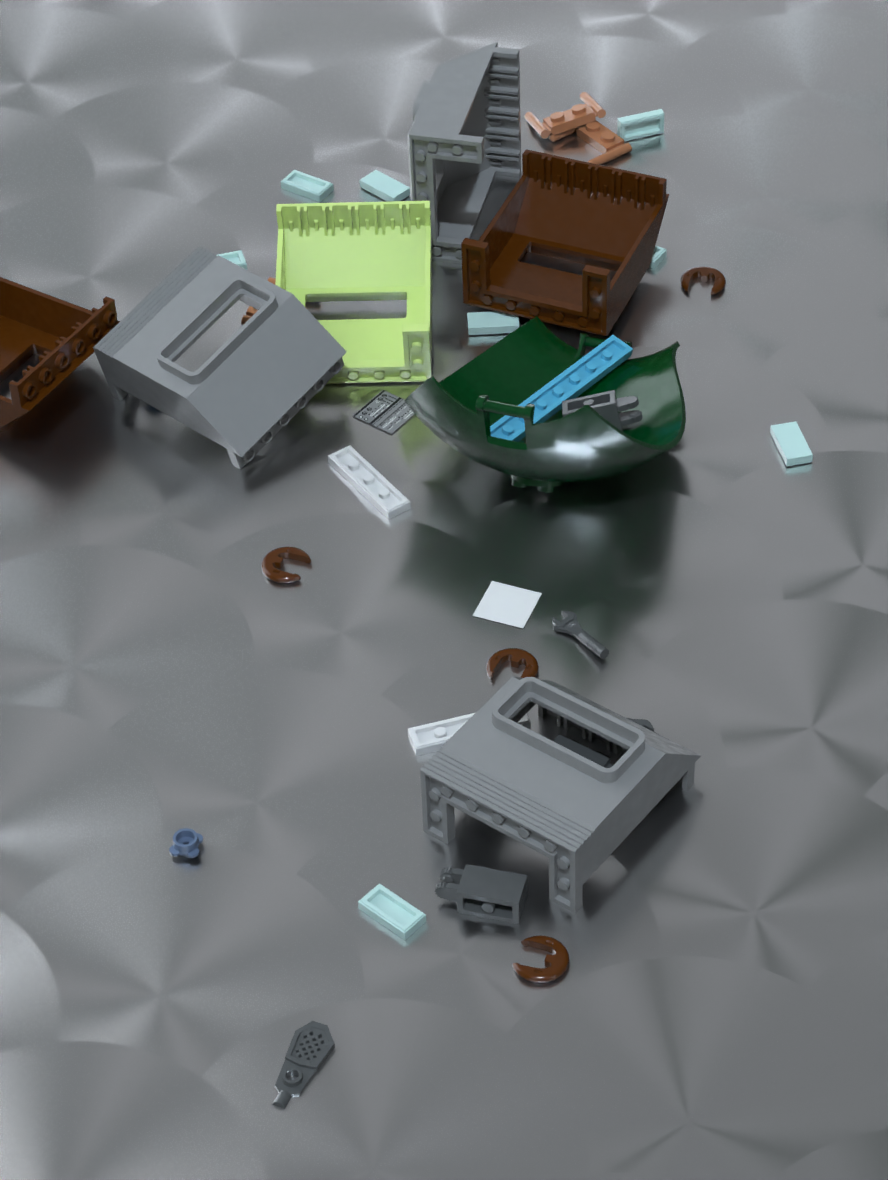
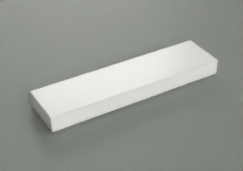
(369, 482)
(433, 736)

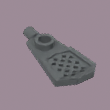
(303, 1059)

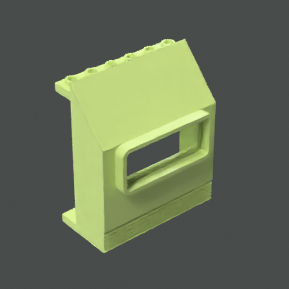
(364, 256)

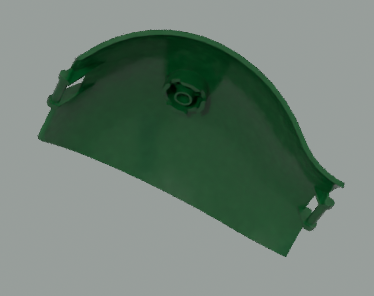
(562, 447)

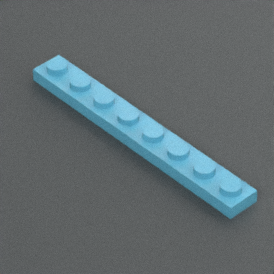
(565, 387)

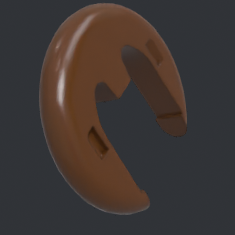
(705, 274)
(274, 561)
(517, 658)
(555, 963)

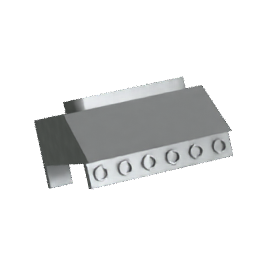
(461, 139)
(249, 382)
(545, 791)

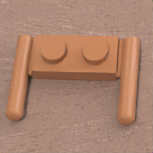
(569, 119)
(599, 138)

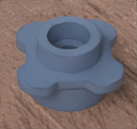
(186, 843)

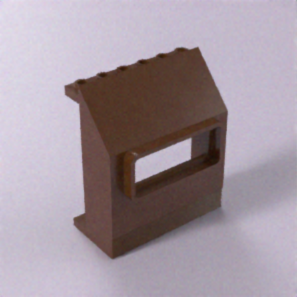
(575, 215)
(46, 327)

